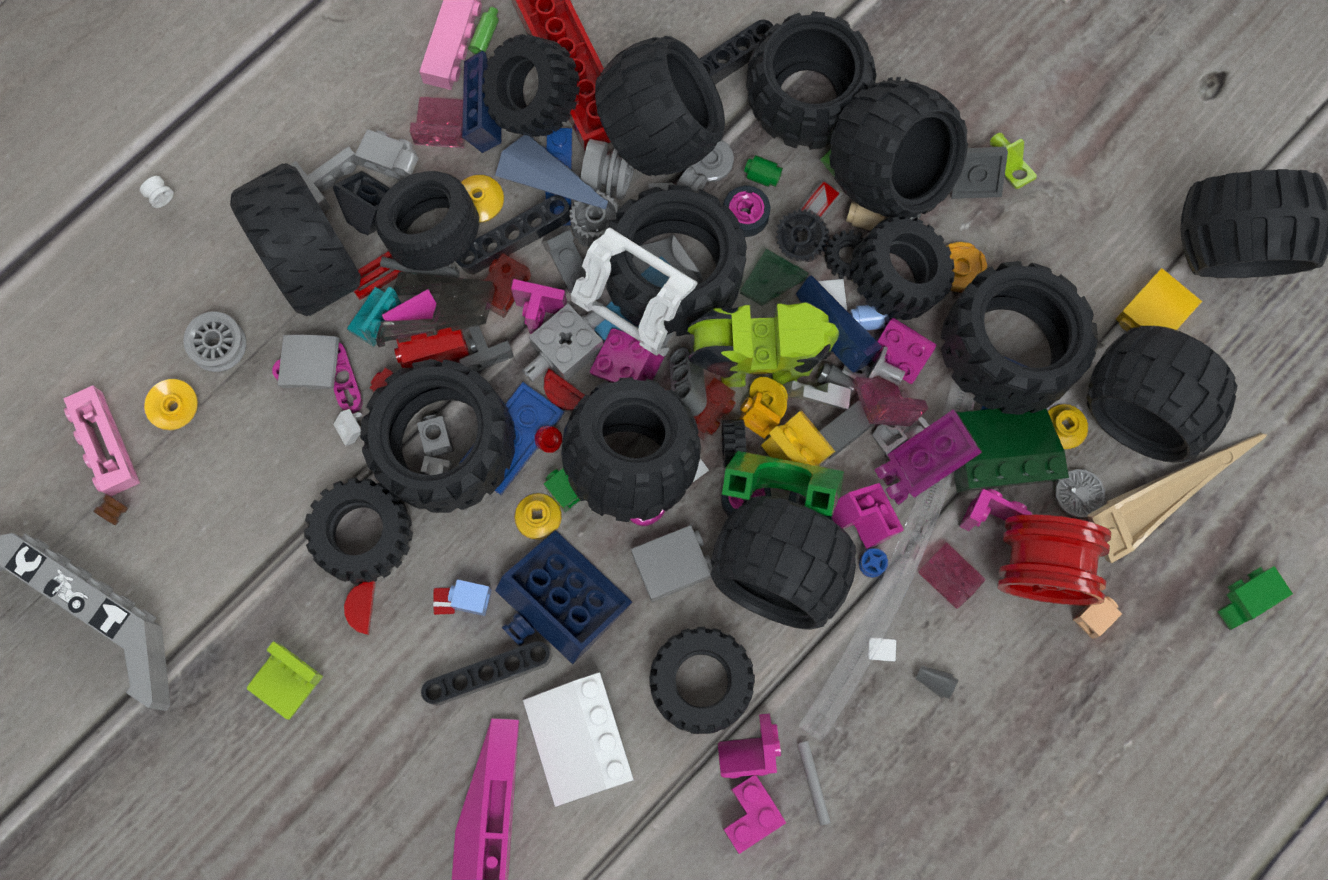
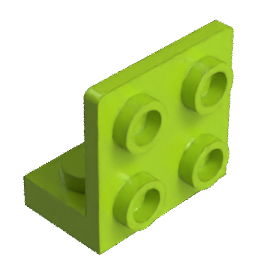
(284, 681)

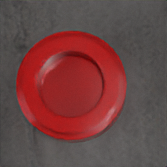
(548, 439)

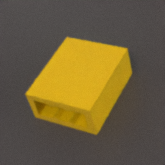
(1159, 303)

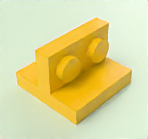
(798, 442)

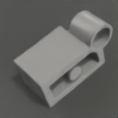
(386, 155)

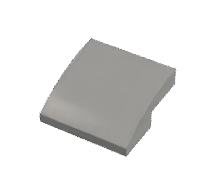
(308, 361)

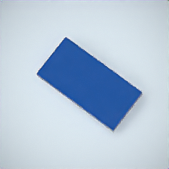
(529, 414)

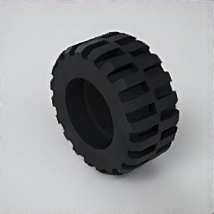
(506, 80)
(923, 253)
(330, 511)
(739, 674)

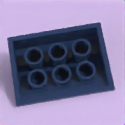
(563, 596)

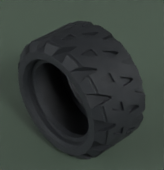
(684, 213)
(294, 239)
(1048, 302)
(396, 405)

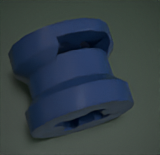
(521, 627)

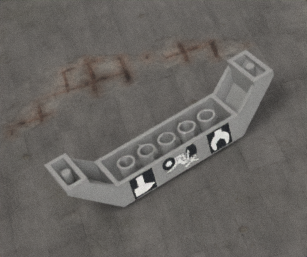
(97, 607)

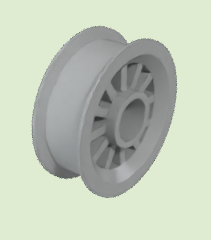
(202, 323)

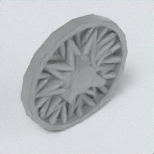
(716, 163)
(1080, 493)

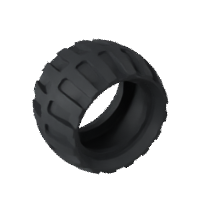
(1256, 224)

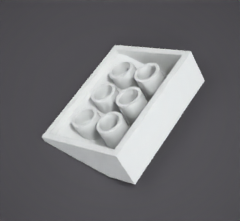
(578, 739)

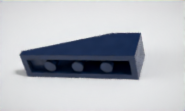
(477, 126)
(854, 345)

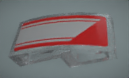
(822, 199)

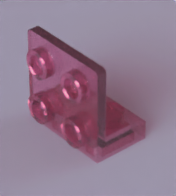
(438, 123)
(885, 404)

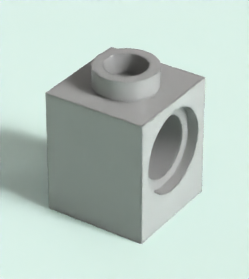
(438, 446)

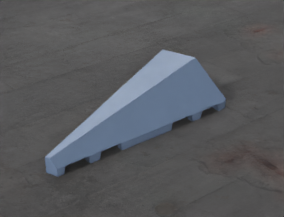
(535, 167)

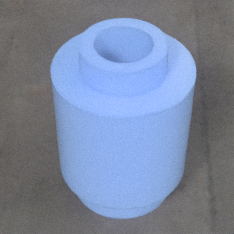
(869, 318)

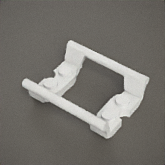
(660, 308)

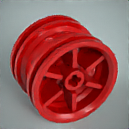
(1054, 559)

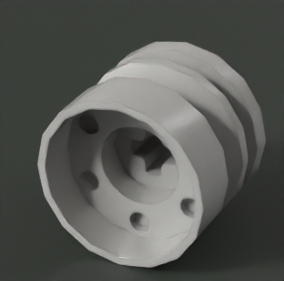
(606, 169)

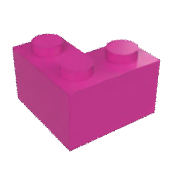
(870, 513)
(760, 817)

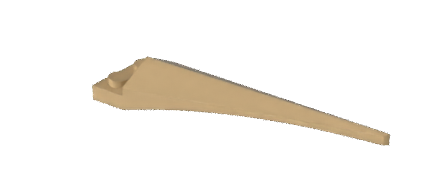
(1143, 509)

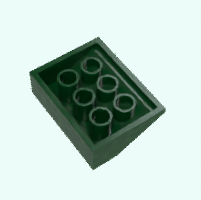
(1013, 450)

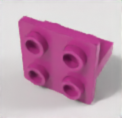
(905, 349)

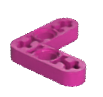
(343, 364)

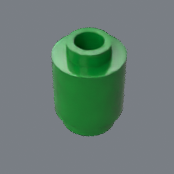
(763, 171)

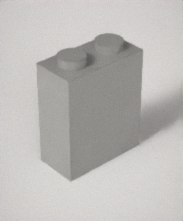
(672, 563)

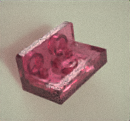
(951, 576)

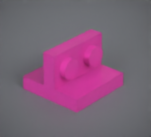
(537, 301)

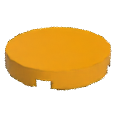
(967, 264)

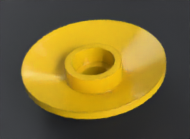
(492, 196)
(161, 398)

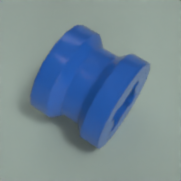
(877, 559)

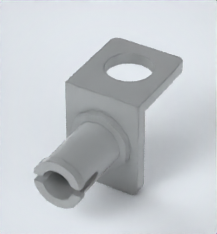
(879, 368)

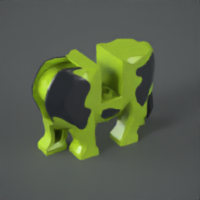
(786, 345)

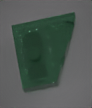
(771, 278)

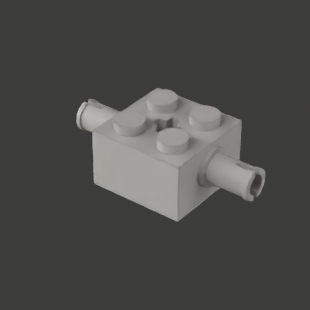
(565, 358)

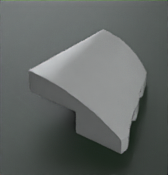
(825, 394)

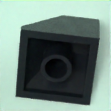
(360, 200)

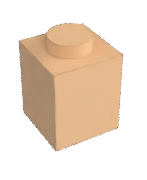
(1098, 618)

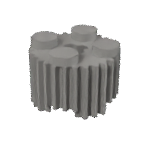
(583, 223)

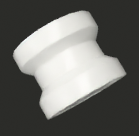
(156, 192)

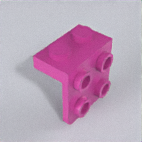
(753, 755)

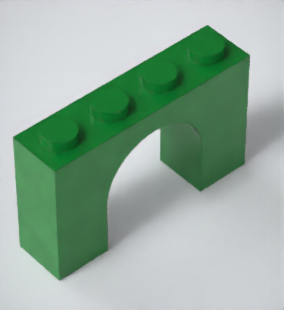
(753, 471)

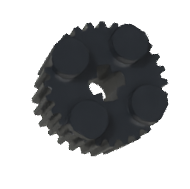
(801, 221)

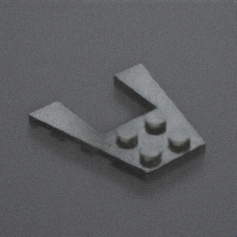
(459, 306)

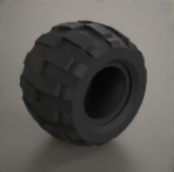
(812, 45)
(659, 106)
(898, 148)
(1162, 393)
(622, 484)
(784, 562)

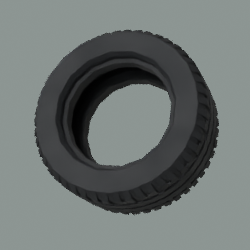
(410, 200)

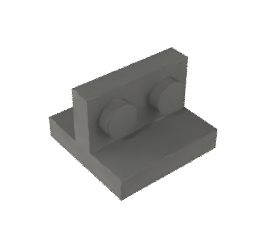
(982, 173)

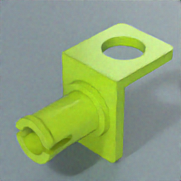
(1014, 160)

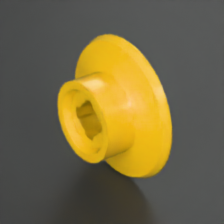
(773, 394)
(1079, 425)
(537, 528)

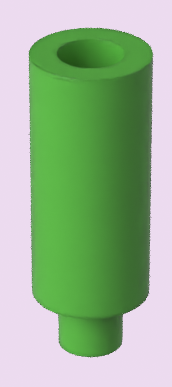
(484, 31)

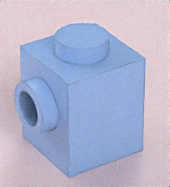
(469, 597)

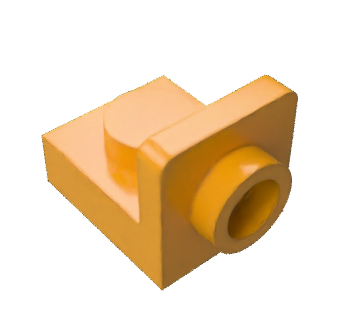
(758, 417)

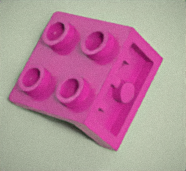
(624, 357)
(990, 502)

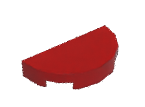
(561, 392)
(359, 607)

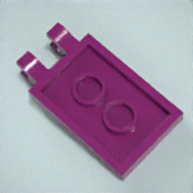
(928, 457)

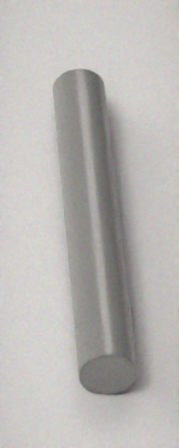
(814, 783)

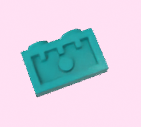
(369, 317)

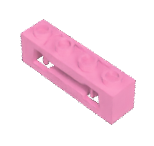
(82, 407)

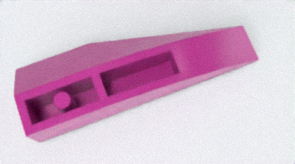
(487, 814)

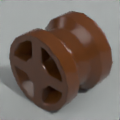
(110, 509)

